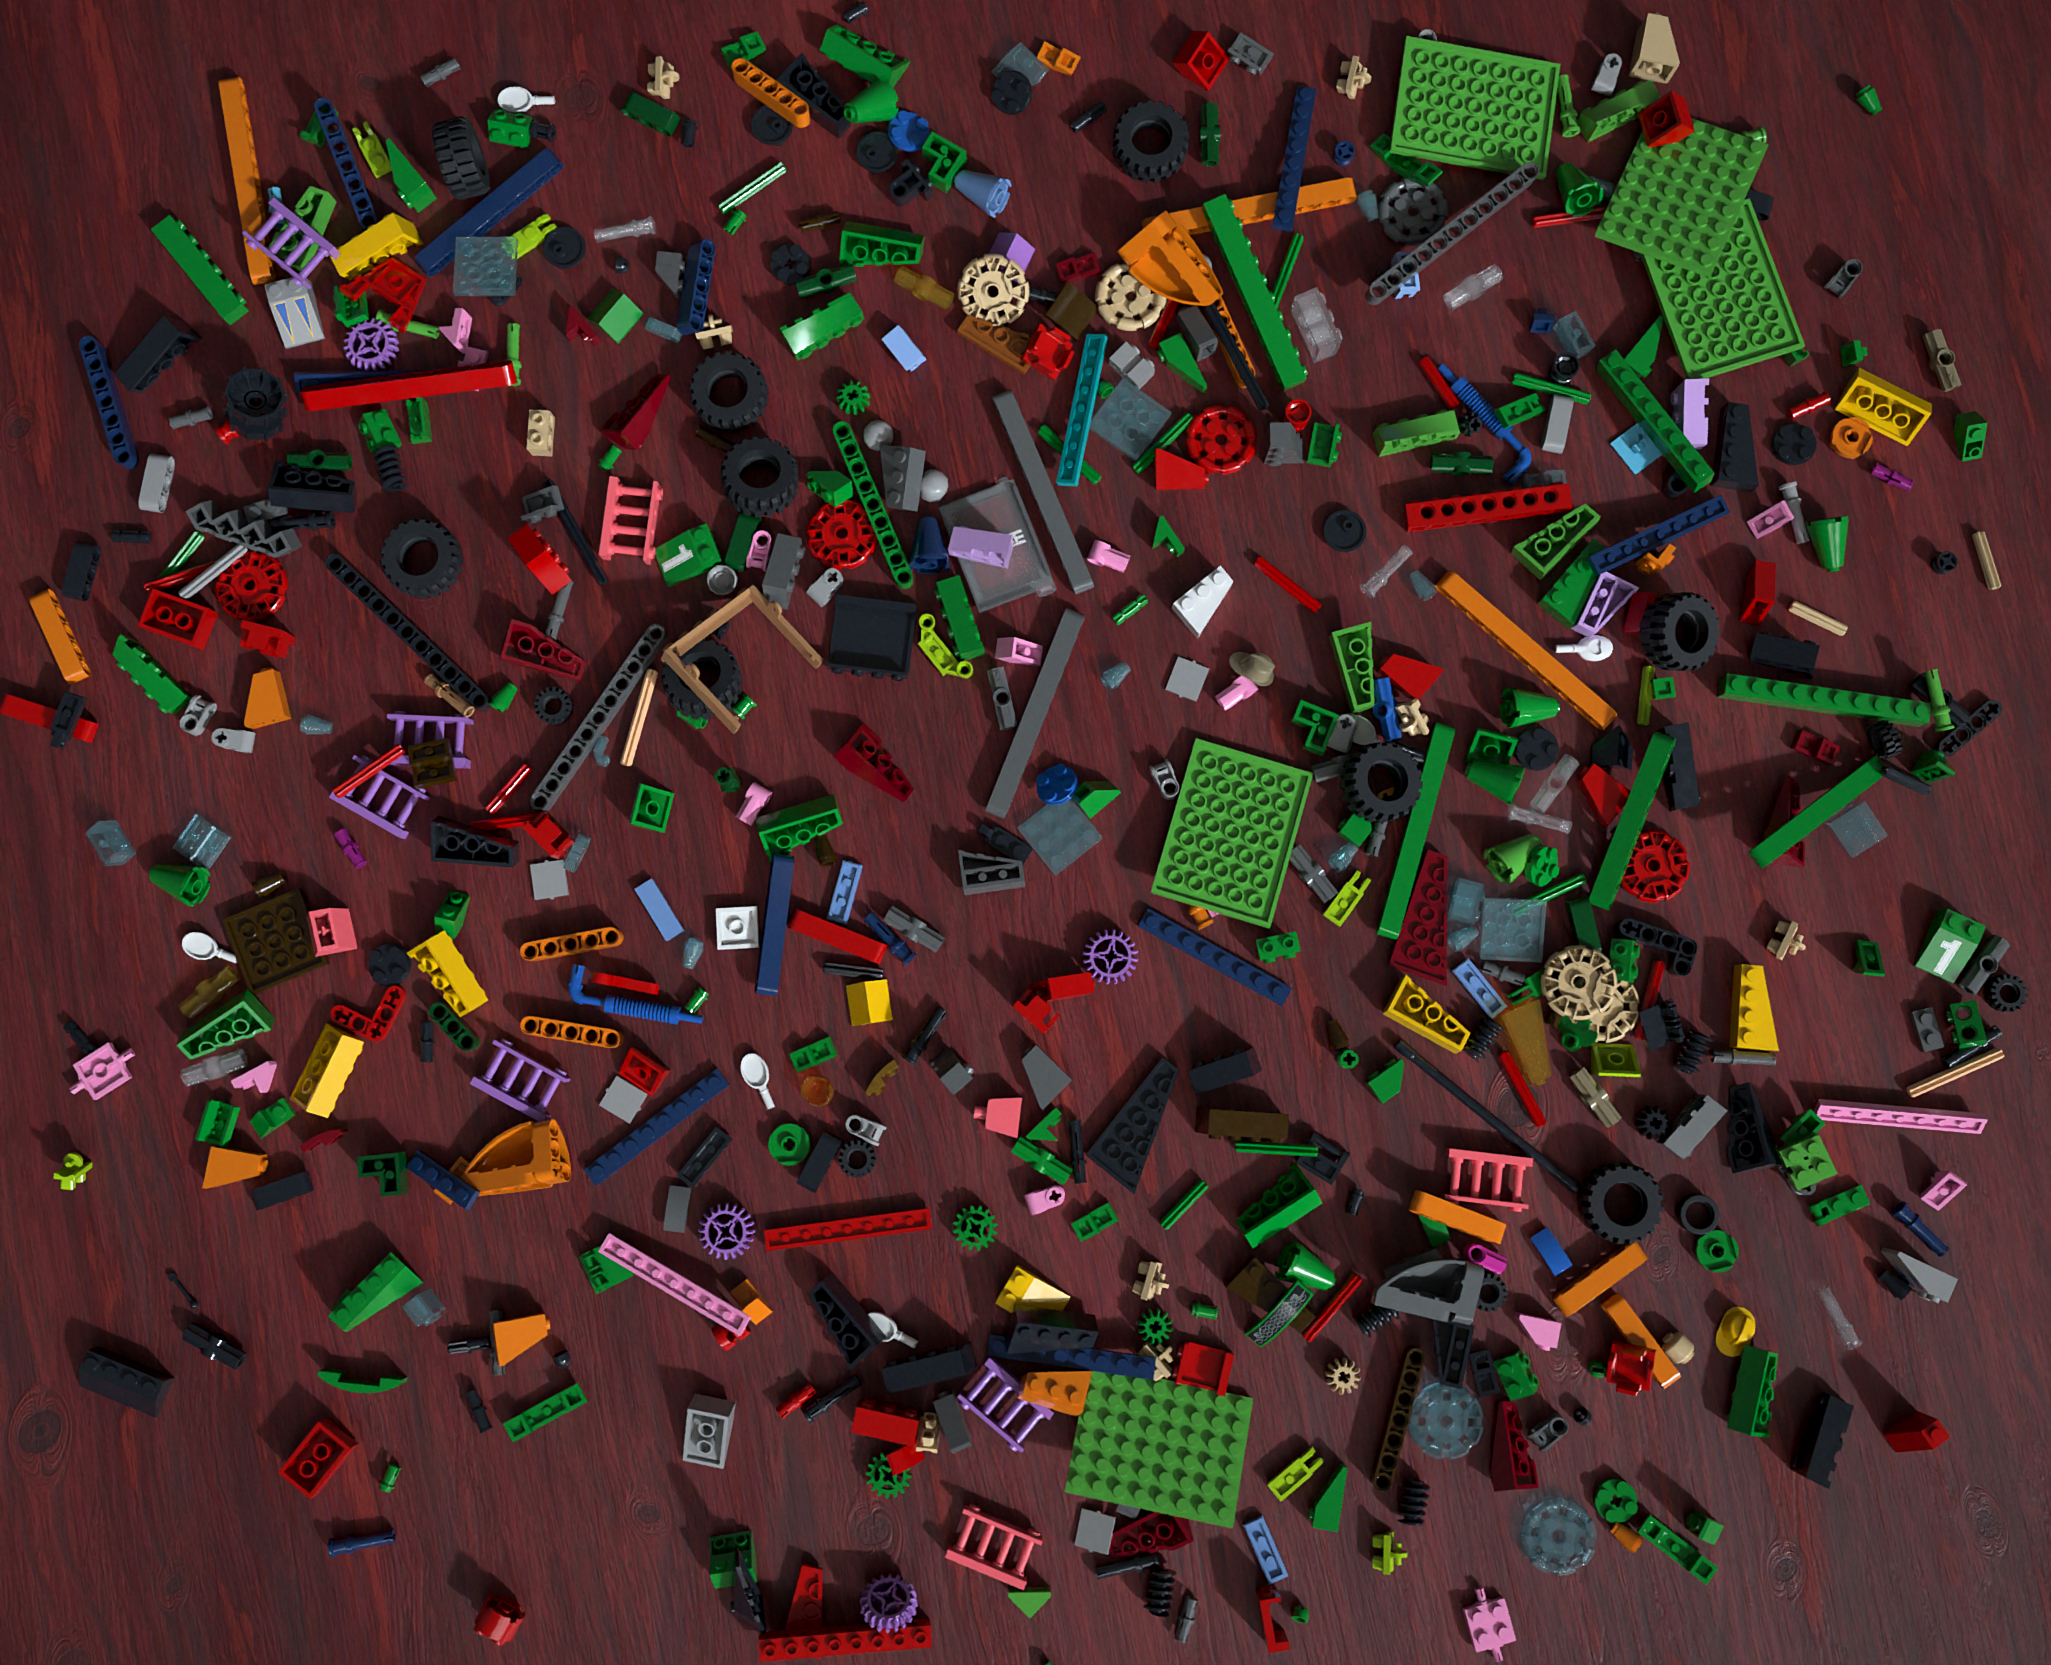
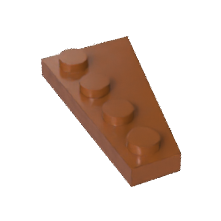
(997, 341)

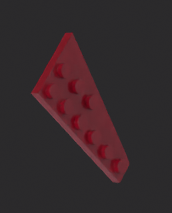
(1423, 934)

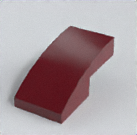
(1079, 268)
(1815, 748)
(327, 1138)

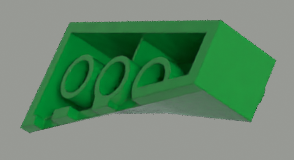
(862, 56)
(879, 245)
(822, 326)
(151, 675)
(798, 824)
(1279, 1207)
(379, 1289)
(1753, 1392)

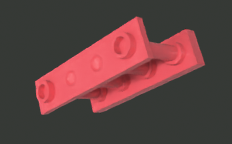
(614, 508)
(1498, 1161)
(977, 1560)

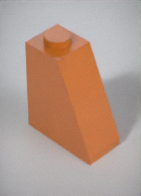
(266, 700)
(232, 1165)
(518, 1335)

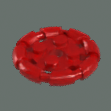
(1225, 428)
(841, 546)
(262, 591)
(1666, 867)

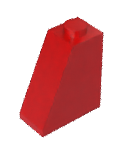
(1177, 473)
(1758, 592)
(1409, 675)
(1603, 793)
(1063, 987)
(1916, 1433)

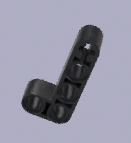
(1655, 941)

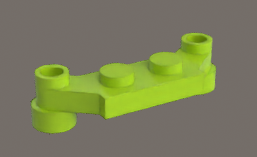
(938, 652)

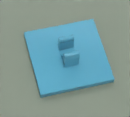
(1635, 449)

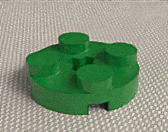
(1542, 865)
(797, 1135)
(1727, 1255)
(1611, 1512)

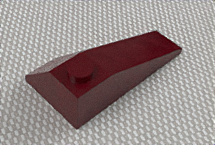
(1785, 809)
(1510, 1460)

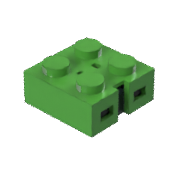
(1806, 1161)

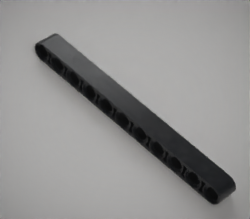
(401, 626)

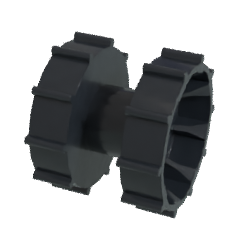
(250, 387)

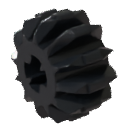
(1660, 1126)

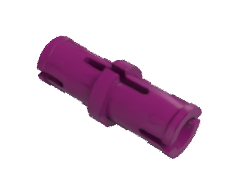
(1891, 477)
(350, 848)

